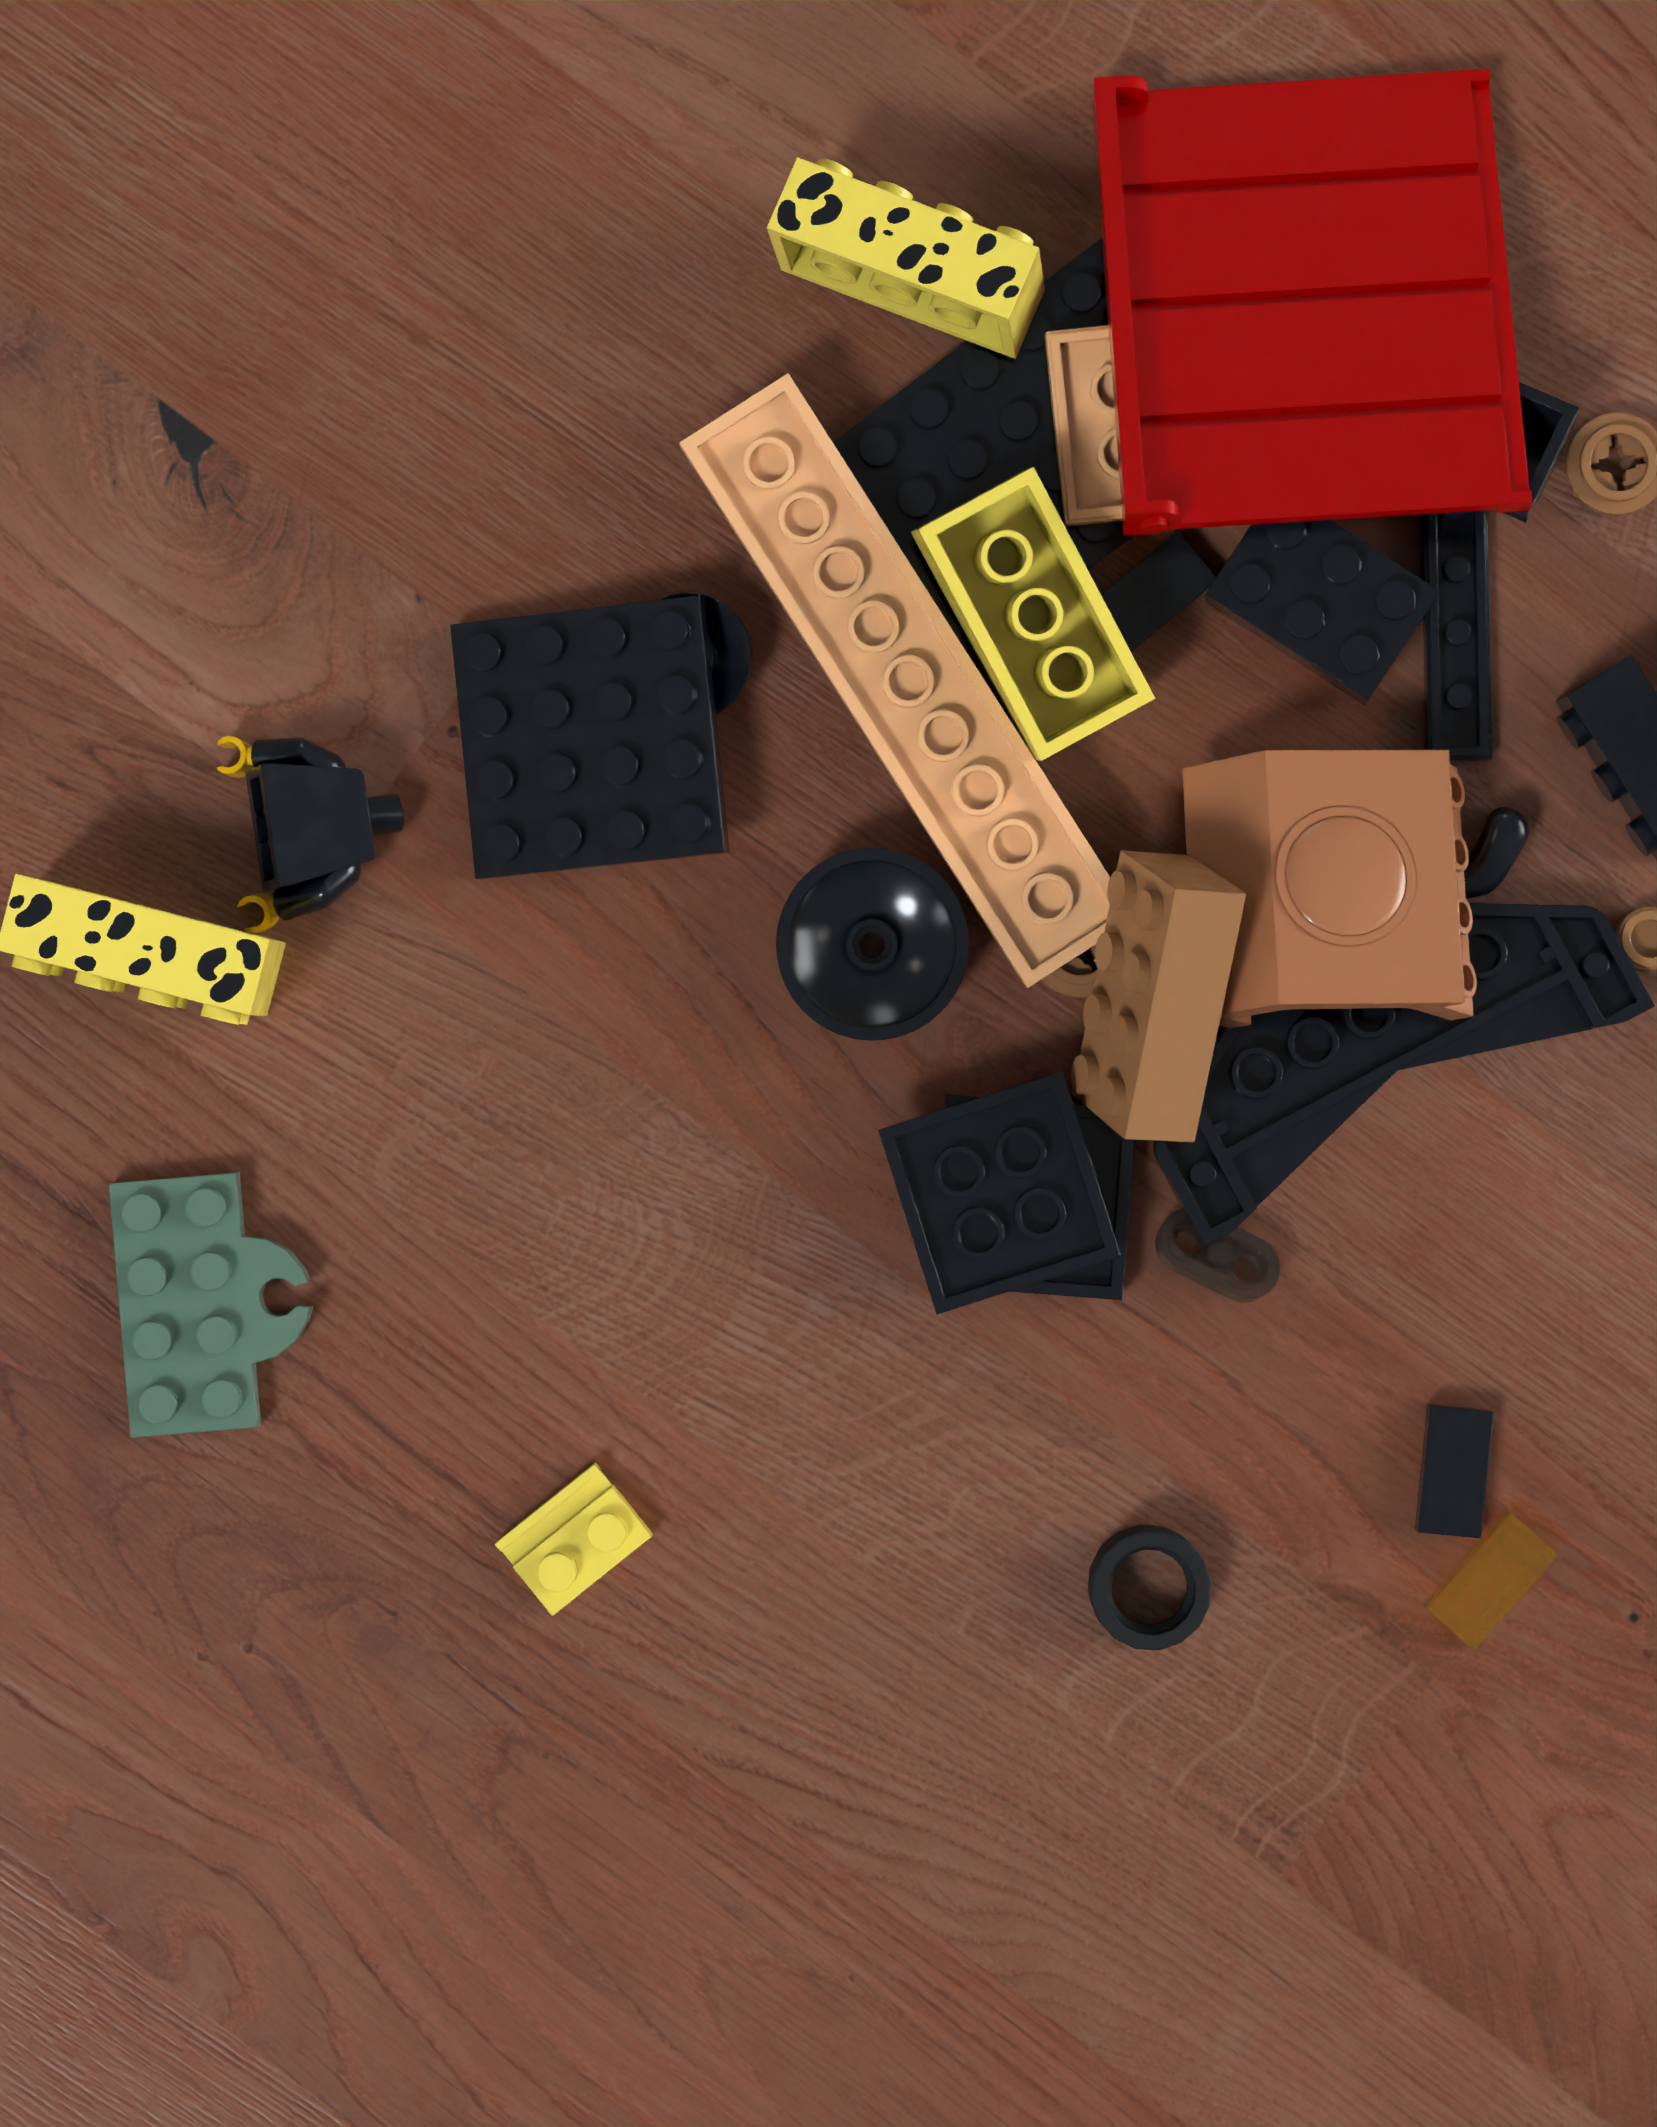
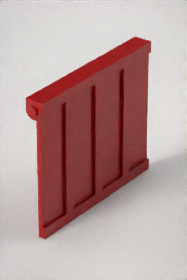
(1307, 300)

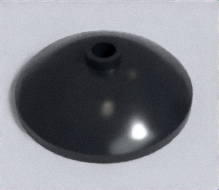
(881, 895)

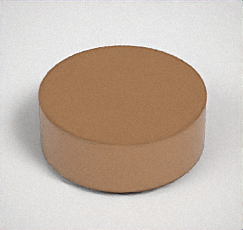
(1639, 937)

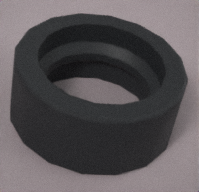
(1165, 1633)

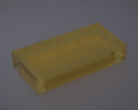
(1490, 1580)

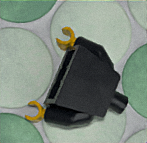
(307, 823)

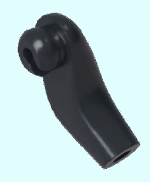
(1495, 851)

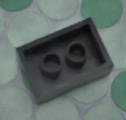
(1323, 600)

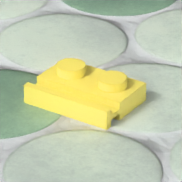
(573, 1539)

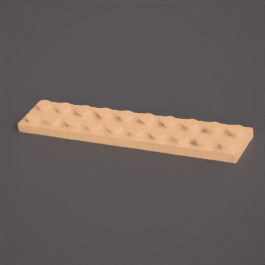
(904, 677)

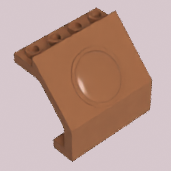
(1344, 878)

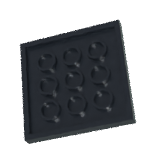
(590, 738)

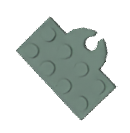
(196, 1303)

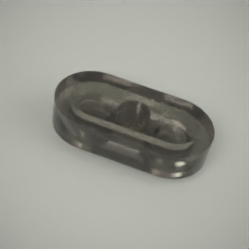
(1214, 1263)

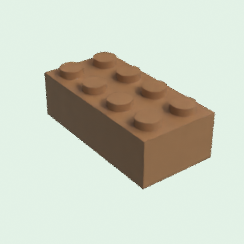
(1157, 995)

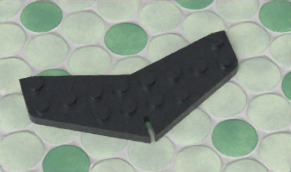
(1305, 1071)

